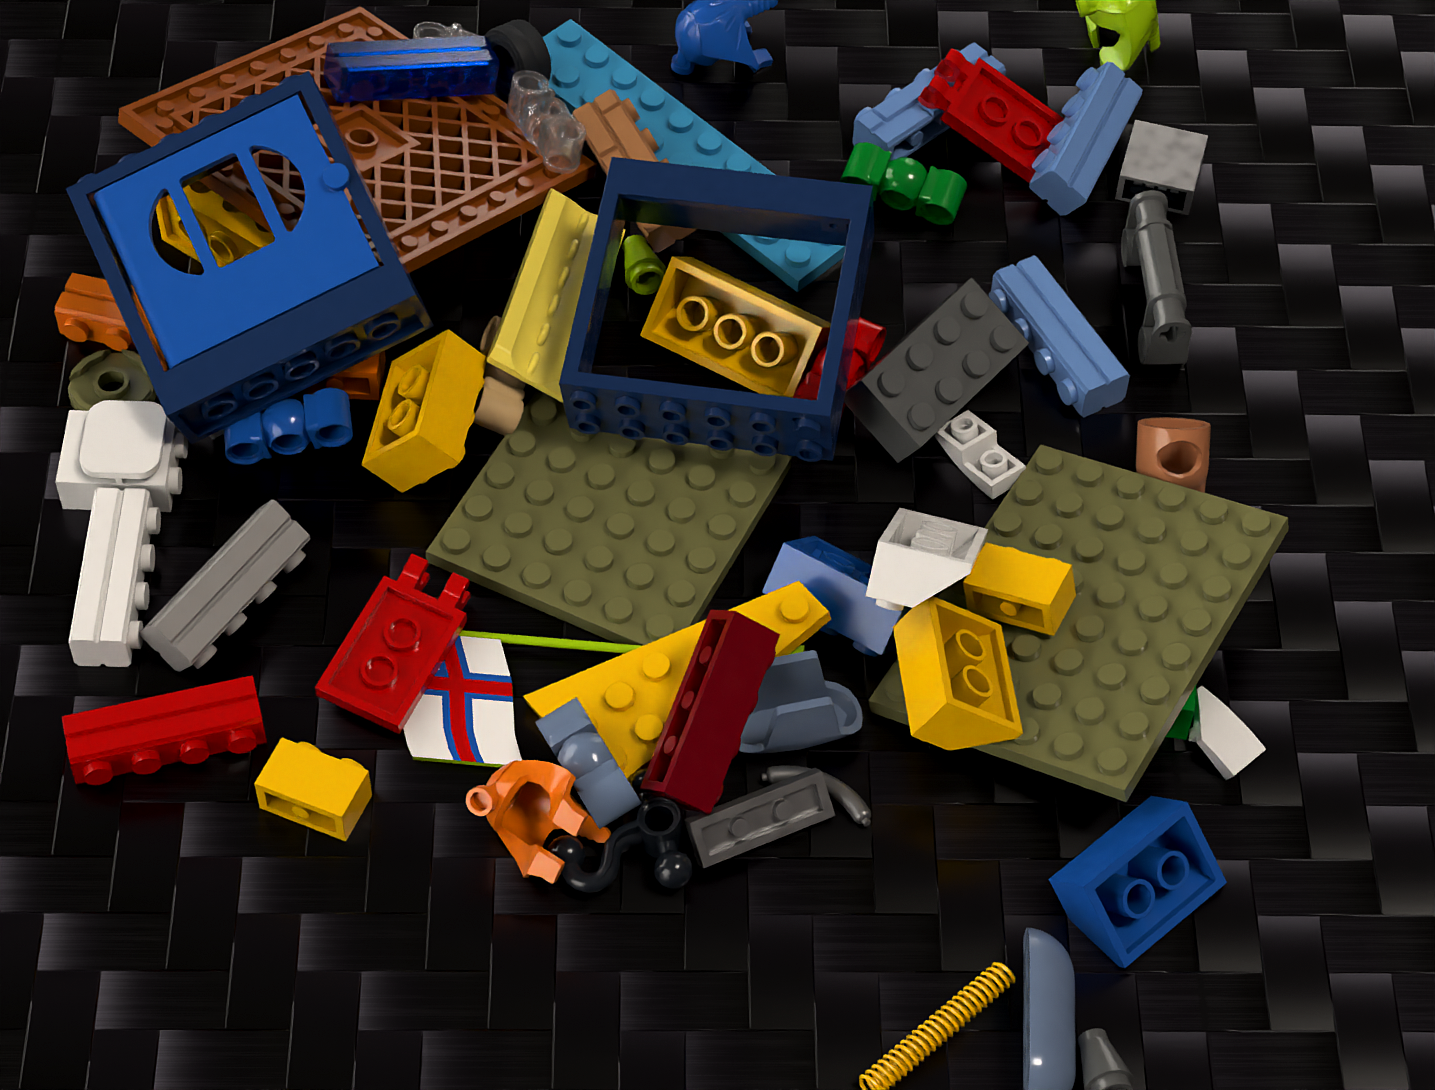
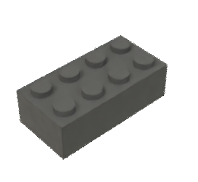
(934, 370)

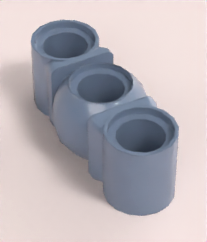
(587, 757)

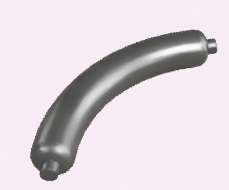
(837, 790)

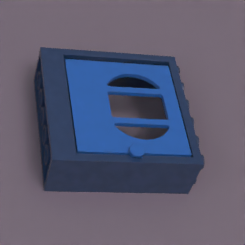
(276, 315)

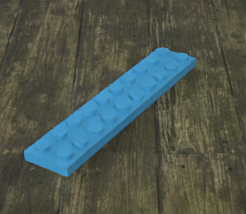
(587, 68)

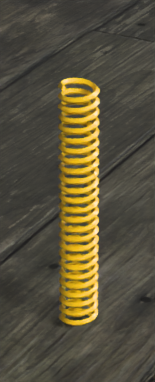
(906, 1052)

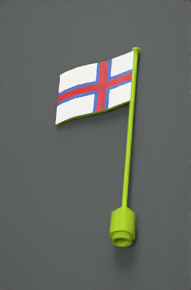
(470, 704)

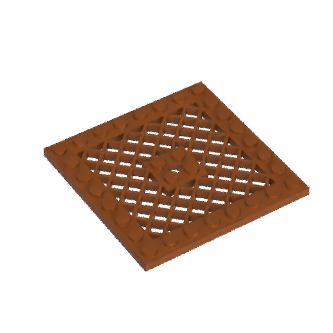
(414, 141)

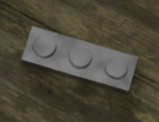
(759, 817)

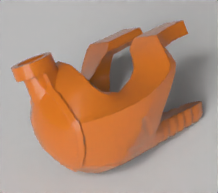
(525, 805)

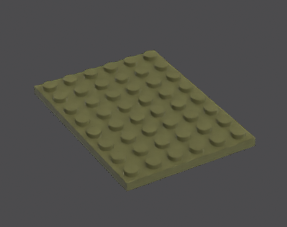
(1154, 598)

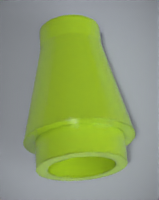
(642, 266)

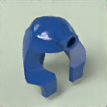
(718, 31)

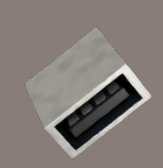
(1164, 162)

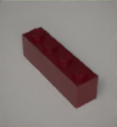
(711, 711)

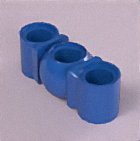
(291, 427)

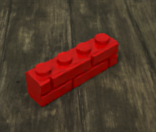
(164, 730)

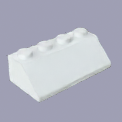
(921, 557)

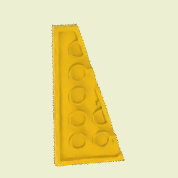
(635, 691)

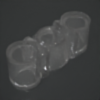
(545, 122)

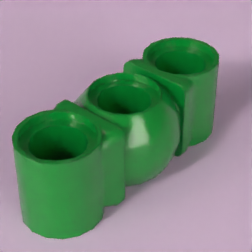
(906, 183)

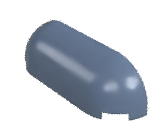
(1048, 1014)

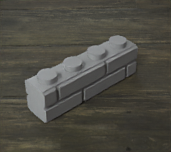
(225, 586)

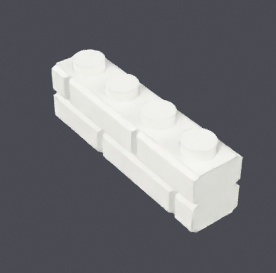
(113, 577)

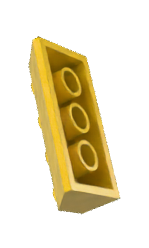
(734, 328)

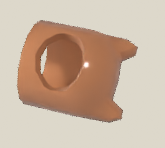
(1174, 450)

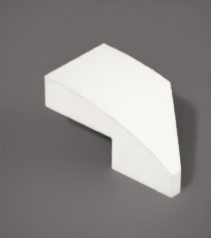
(1222, 735)

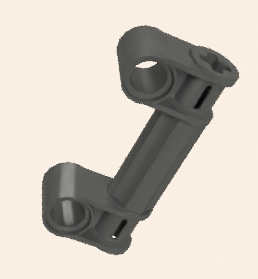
(1151, 244)

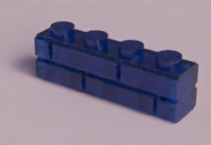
(410, 68)

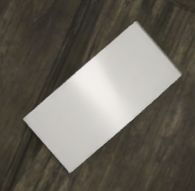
(976, 453)

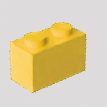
(1020, 588)
(314, 788)

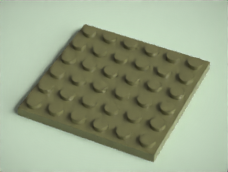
(606, 524)

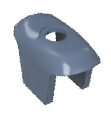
(799, 708)

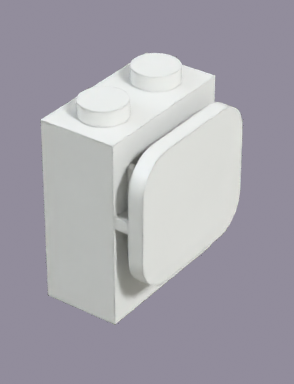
(120, 448)

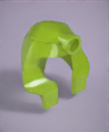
(1132, 19)

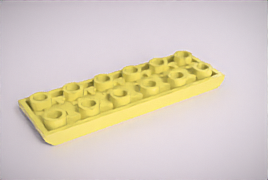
(545, 296)

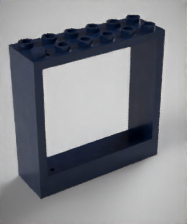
(730, 204)

